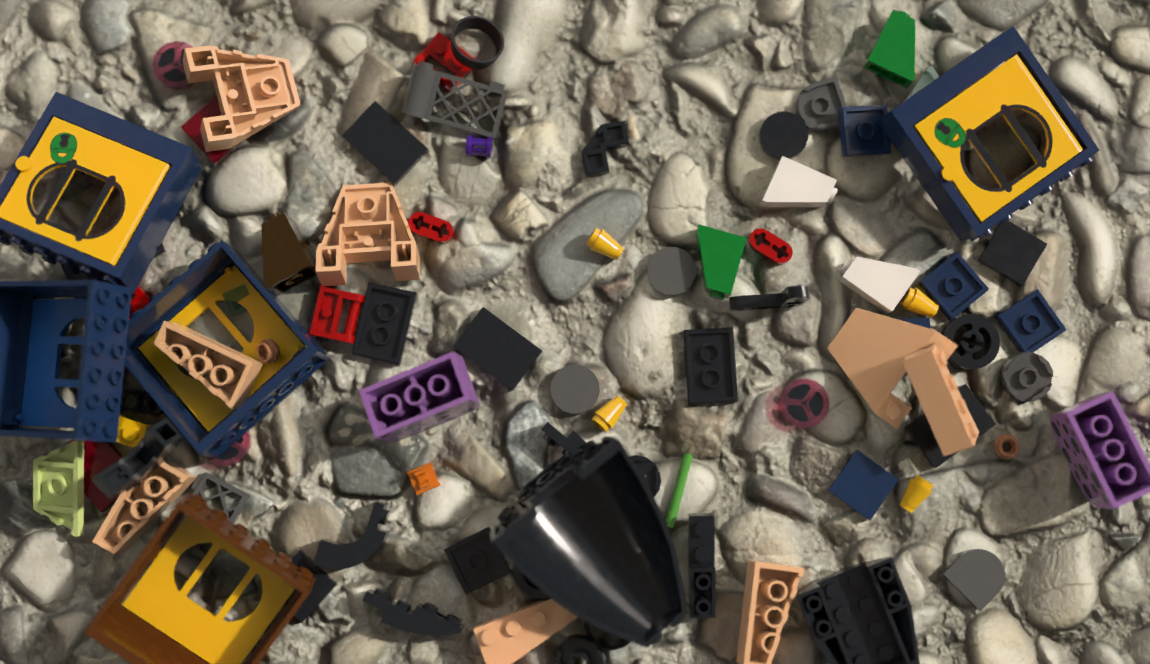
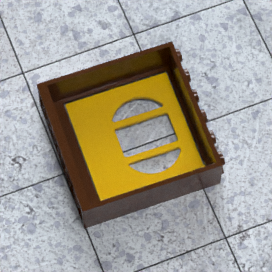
(167, 627)

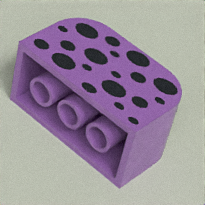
(420, 398)
(1102, 451)

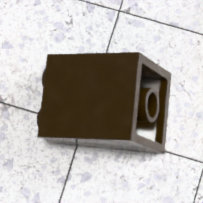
(285, 254)

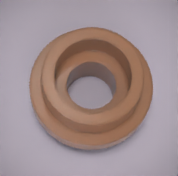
(268, 351)
(1013, 446)

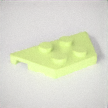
(60, 486)

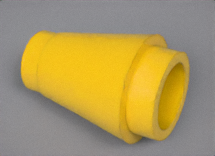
(604, 244)
(918, 303)
(608, 415)
(916, 493)

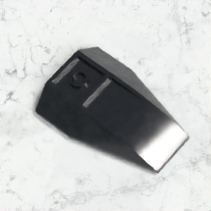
(861, 615)

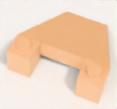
(248, 90)
(367, 228)
(872, 354)

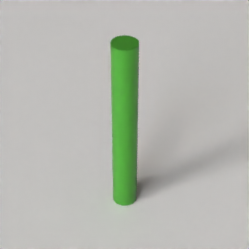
(678, 490)

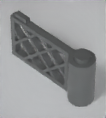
(423, 90)
(193, 556)

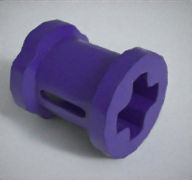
(471, 150)

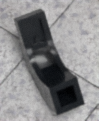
(142, 460)
(342, 556)

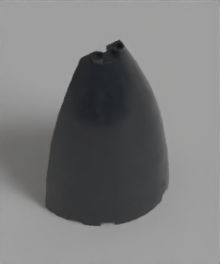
(597, 543)

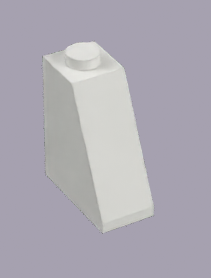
(798, 186)
(878, 281)

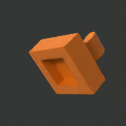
(423, 478)

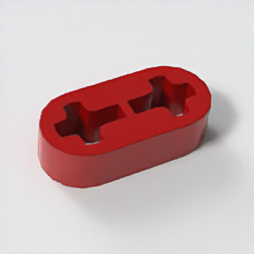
(433, 222)
(773, 241)

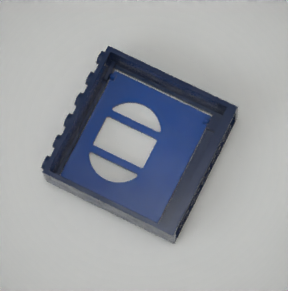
(31, 355)

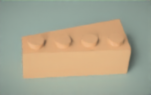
(213, 363)
(941, 400)
(142, 506)
(765, 609)
(520, 631)

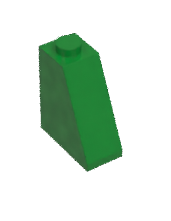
(895, 50)
(719, 259)

